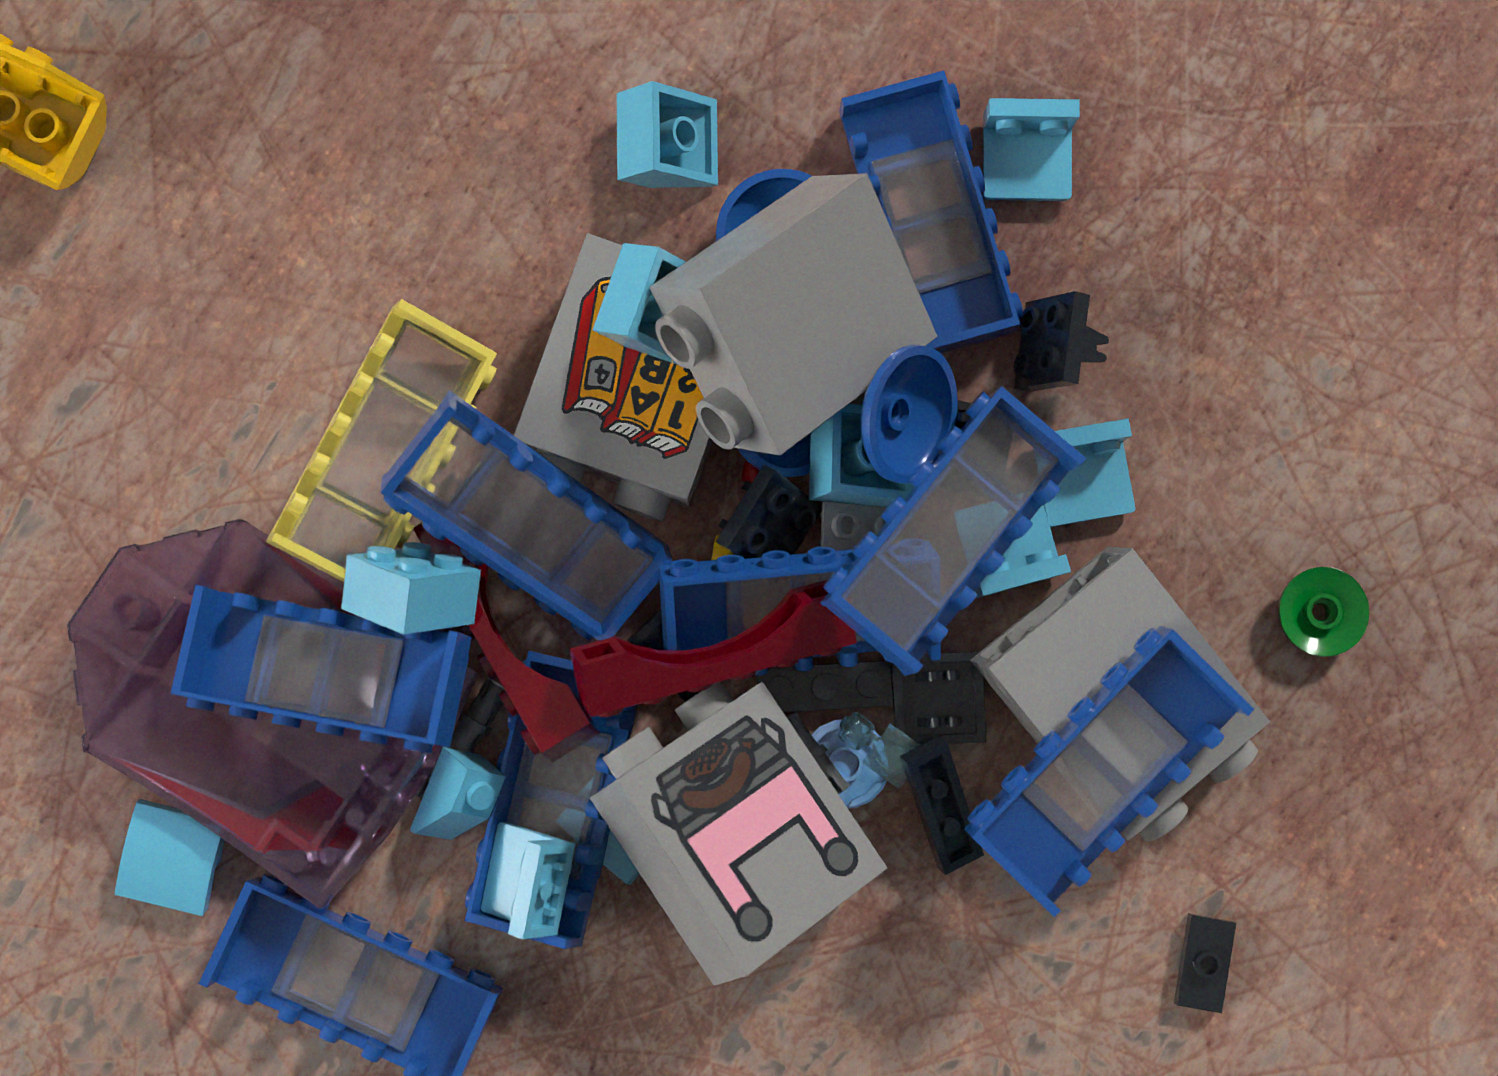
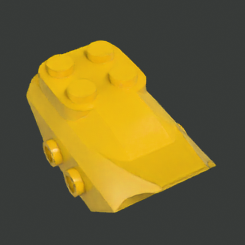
(46, 118)

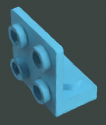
(1028, 148)
(1101, 483)
(1027, 560)
(527, 880)

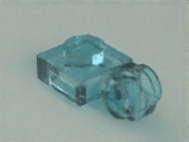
(884, 751)

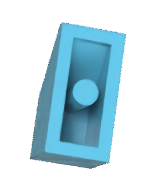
(457, 795)

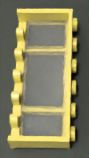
(392, 396)

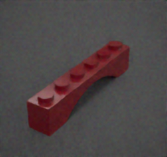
(621, 674)
(548, 707)

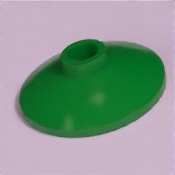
(1344, 607)

